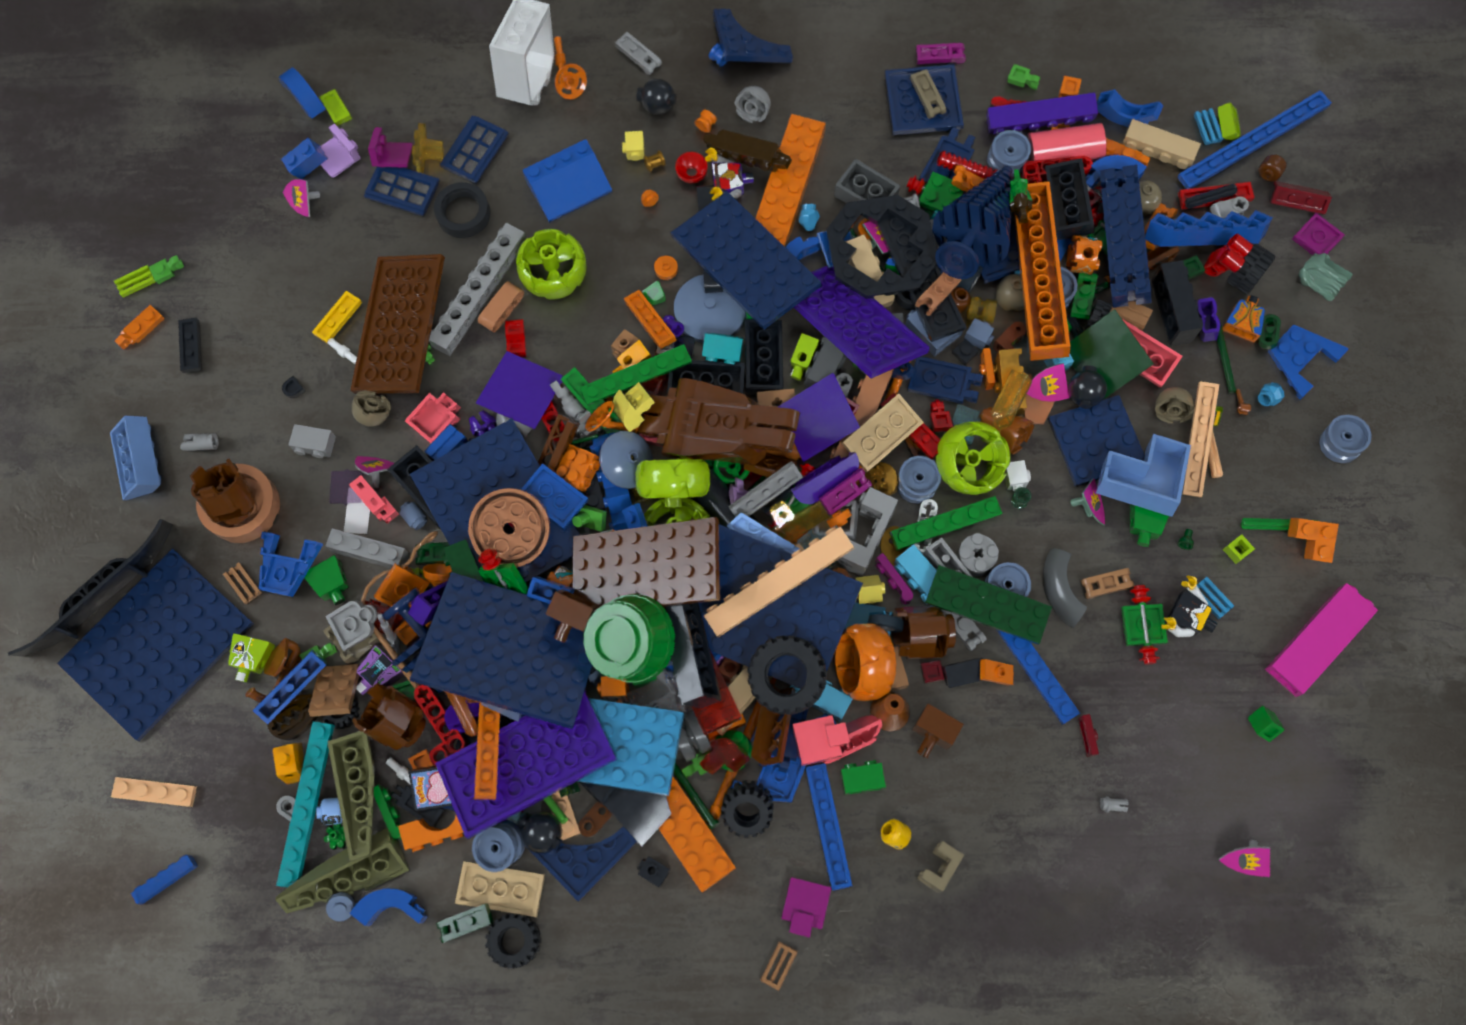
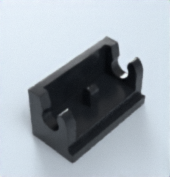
(962, 672)

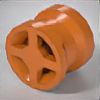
(705, 121)

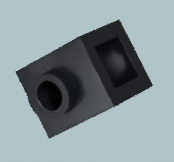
(653, 871)

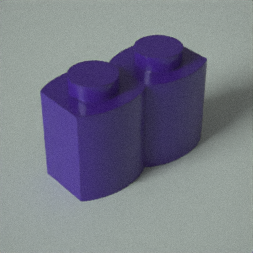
(1211, 324)

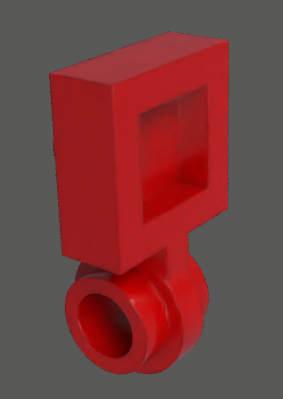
(939, 418)

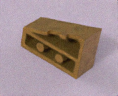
(1005, 362)

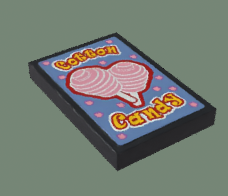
(428, 789)

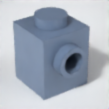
(980, 334)

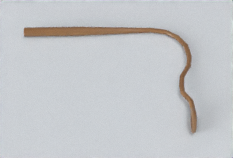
(390, 650)

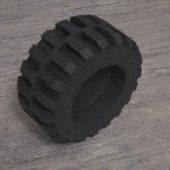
(760, 683)

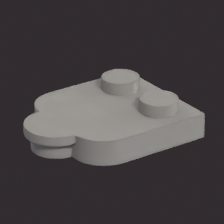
(352, 623)

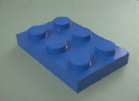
(556, 495)

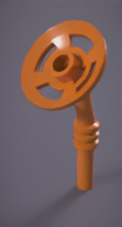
(568, 79)
(601, 416)

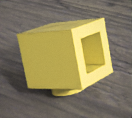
(634, 145)
(871, 589)

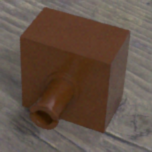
(571, 611)
(936, 729)

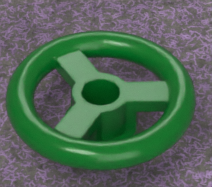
(733, 472)

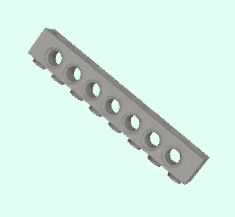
(448, 342)

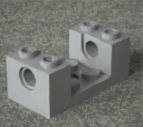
(877, 508)

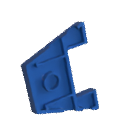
(1296, 350)
(282, 573)
(780, 784)

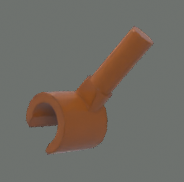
(1242, 408)

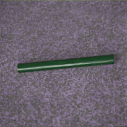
(1226, 362)

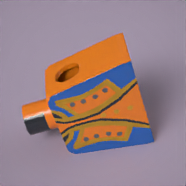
(1246, 319)

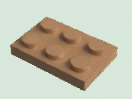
(334, 690)

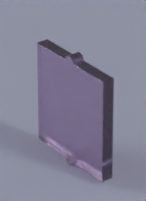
(340, 490)

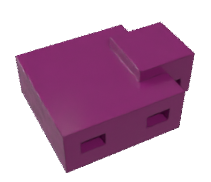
(805, 906)

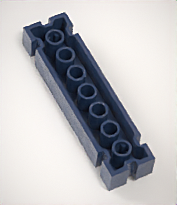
(1125, 236)

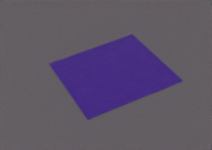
(519, 390)
(823, 417)

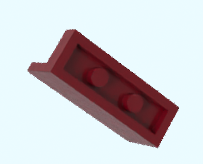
(1301, 197)

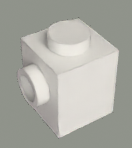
(1017, 475)

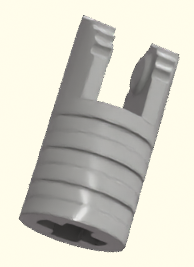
(199, 442)

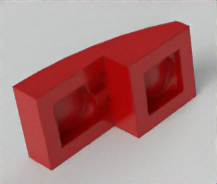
(515, 337)

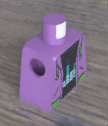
(377, 669)

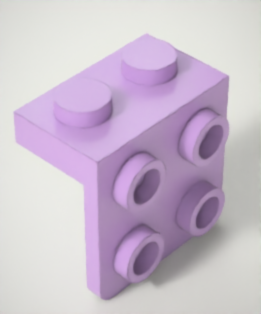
(339, 151)

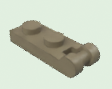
(928, 93)

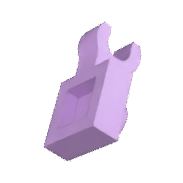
(736, 491)

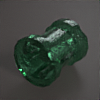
(1021, 492)

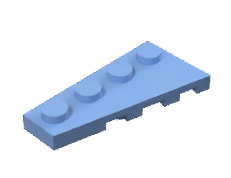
(751, 528)

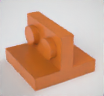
(398, 584)

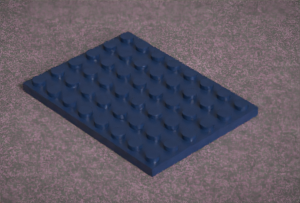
(470, 472)
(810, 611)
(155, 644)
(503, 652)

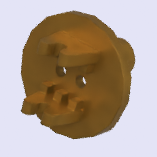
(883, 471)

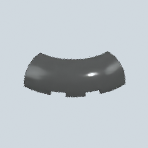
(1057, 588)

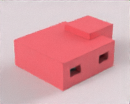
(433, 416)
(373, 500)
(819, 739)

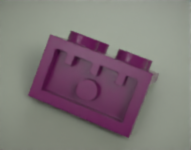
(388, 153)

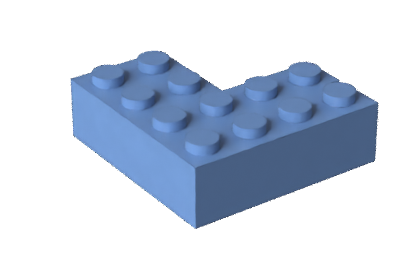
(1148, 483)

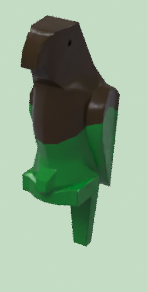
(1020, 197)

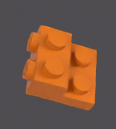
(578, 467)

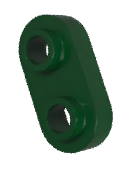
(1270, 333)

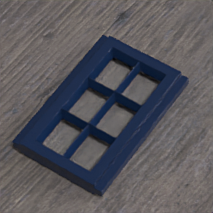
(474, 149)
(402, 189)

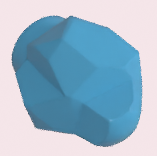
(808, 216)
(1271, 394)

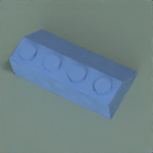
(135, 457)

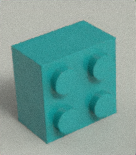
(722, 347)

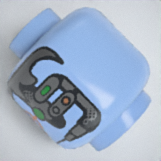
(329, 811)

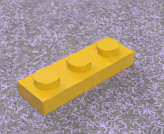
(337, 317)

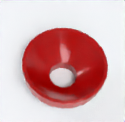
(688, 161)

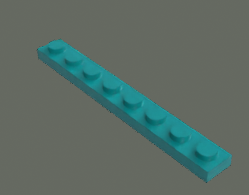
(305, 804)

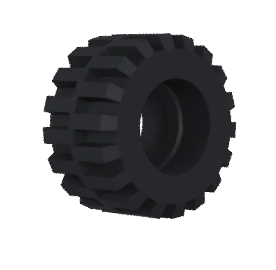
(1252, 270)
(747, 824)
(496, 934)

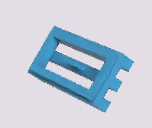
(1211, 126)
(1212, 597)

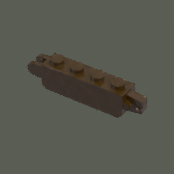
(748, 150)

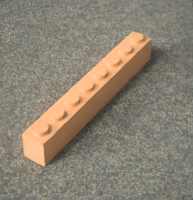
(779, 581)

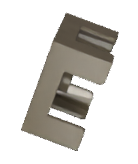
(356, 652)
(945, 871)

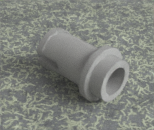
(1110, 804)

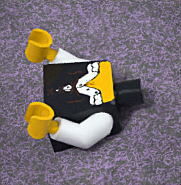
(1189, 612)

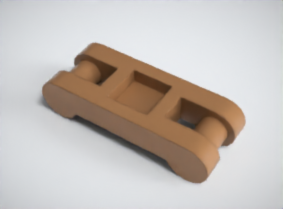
(1107, 583)

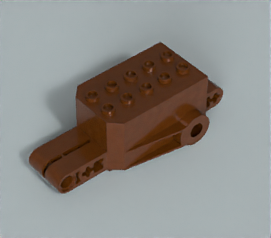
(717, 424)

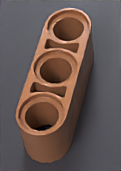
(500, 306)

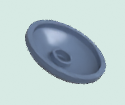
(616, 457)

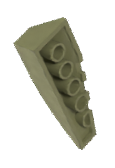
(355, 787)
(346, 876)

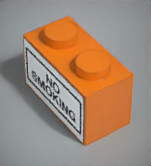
(613, 689)

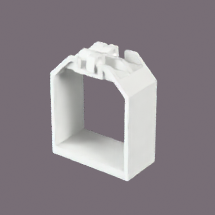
(523, 52)

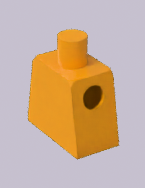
(632, 356)
(288, 762)

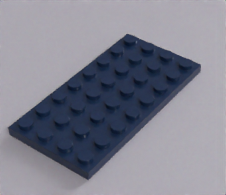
(746, 260)

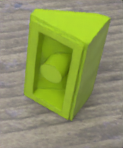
(1229, 122)

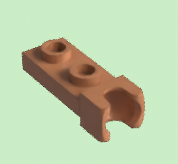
(937, 292)

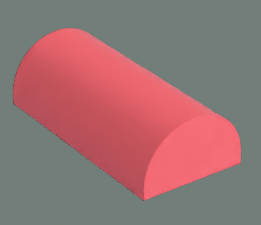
(1069, 142)
(1162, 356)

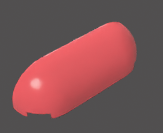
(861, 734)

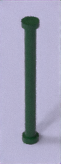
(695, 798)

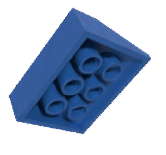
(567, 180)

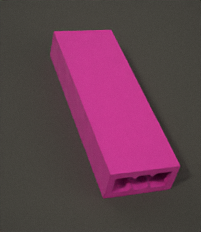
(1321, 639)

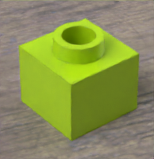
(1242, 545)

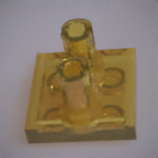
(425, 148)

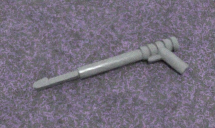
(390, 635)

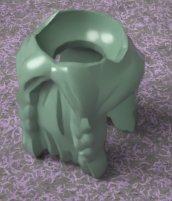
(1324, 276)

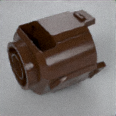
(222, 493)
(925, 632)
(391, 718)

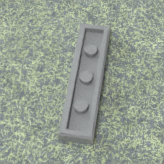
(766, 490)

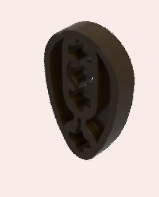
(296, 726)

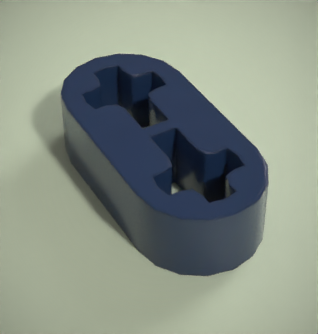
(897, 373)

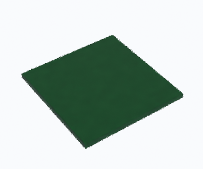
(1112, 350)

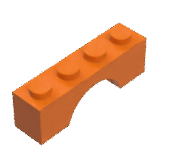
(418, 833)

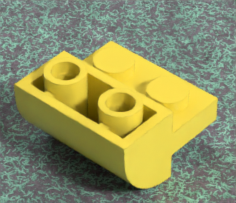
(632, 405)

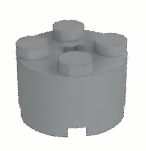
(979, 545)

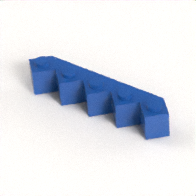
(1206, 231)
(616, 497)

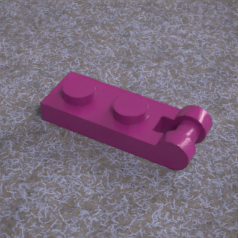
(940, 53)
(845, 491)
(894, 579)

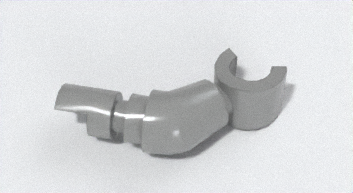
(572, 407)

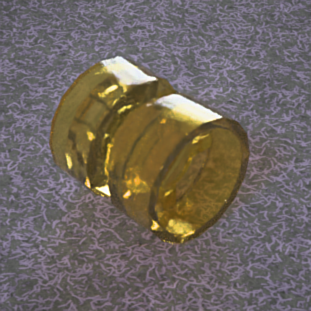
(988, 310)

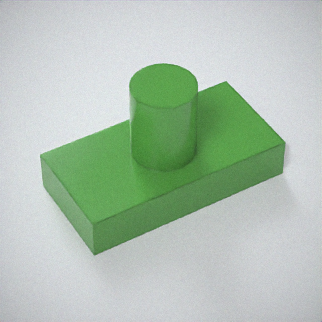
(591, 518)

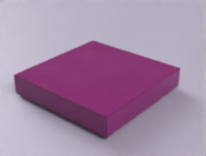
(1318, 236)

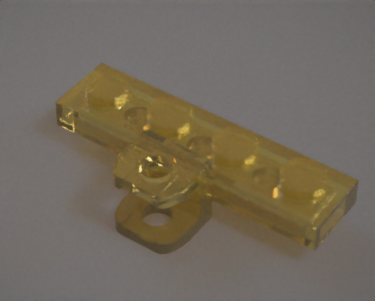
(793, 525)

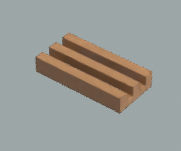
(233, 571)
(770, 982)

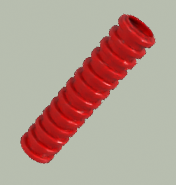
(951, 161)

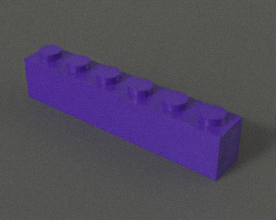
(1042, 113)

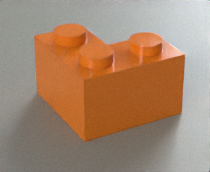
(1319, 536)

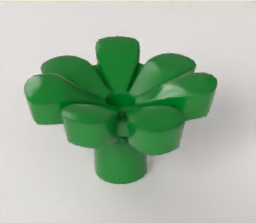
(335, 836)

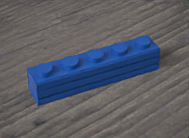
(164, 879)

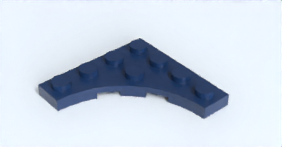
(743, 46)
(583, 866)

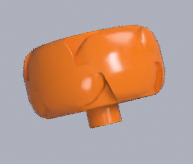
(865, 662)

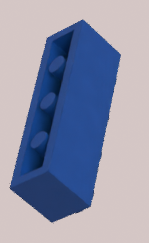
(290, 686)

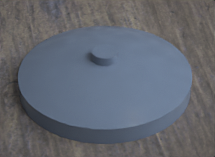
(707, 311)

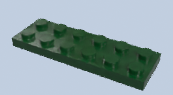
(988, 604)

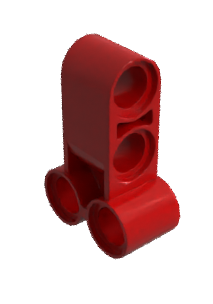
(1228, 257)

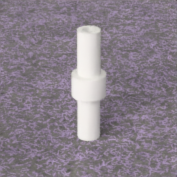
(342, 350)
(401, 771)

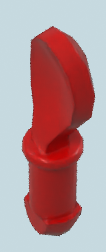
(1000, 101)

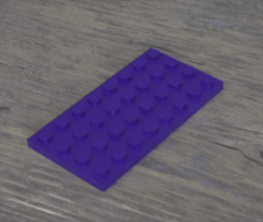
(859, 326)
(532, 764)

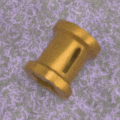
(654, 161)

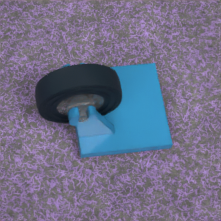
(875, 615)

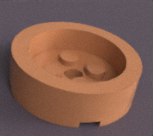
(521, 510)
(263, 514)

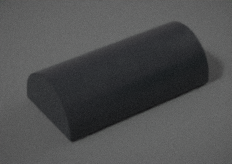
(763, 357)
(718, 500)

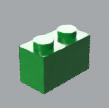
(862, 778)

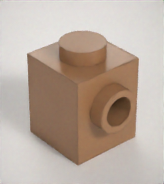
(623, 342)

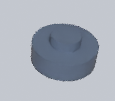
(340, 906)

